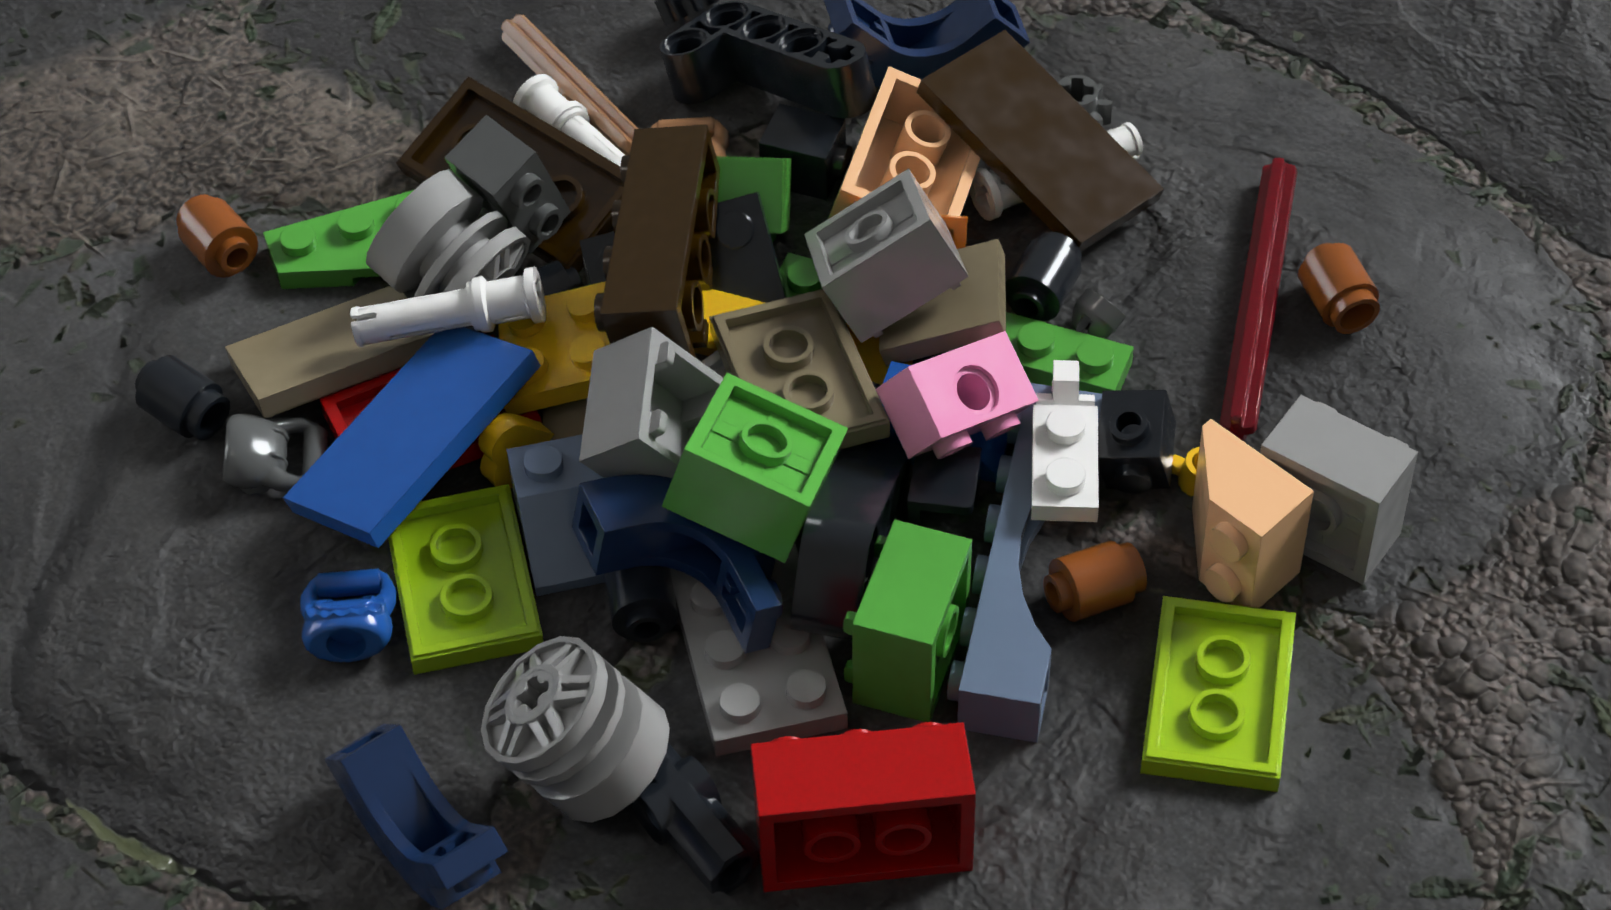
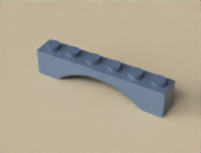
(1007, 659)

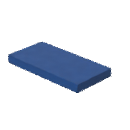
(411, 433)

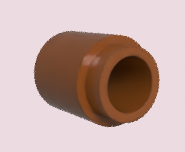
(216, 235)
(1339, 287)
(1094, 580)

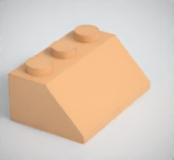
(911, 135)

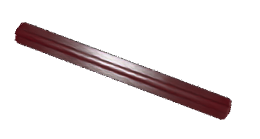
(1258, 299)

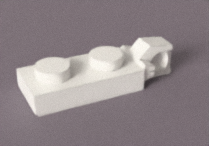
(1065, 450)

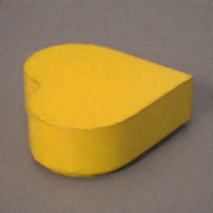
(504, 433)

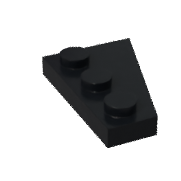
(740, 253)

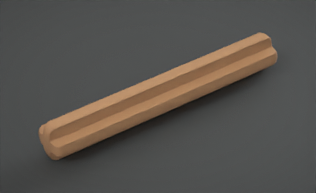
(572, 84)

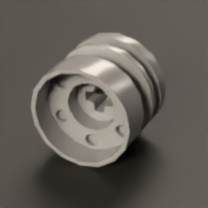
(441, 243)
(575, 729)

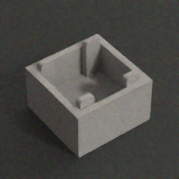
(885, 256)
(643, 405)
(1356, 480)

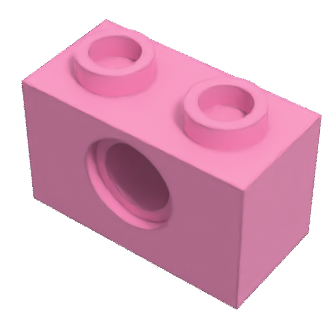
(958, 395)

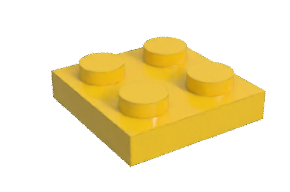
(562, 347)

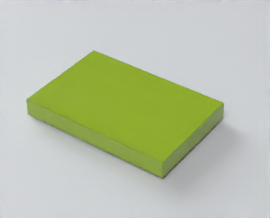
(464, 580)
(1219, 694)

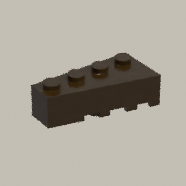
(662, 238)

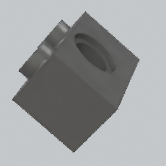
(509, 180)

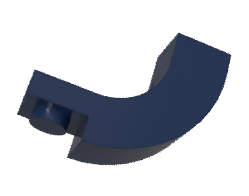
(924, 42)
(626, 527)
(411, 818)

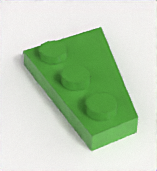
(328, 247)

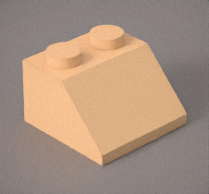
(1246, 520)

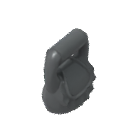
(258, 451)

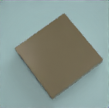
(956, 315)

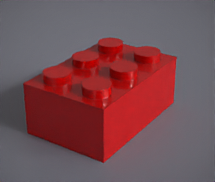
(864, 806)

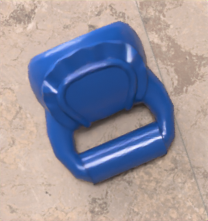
(349, 627)

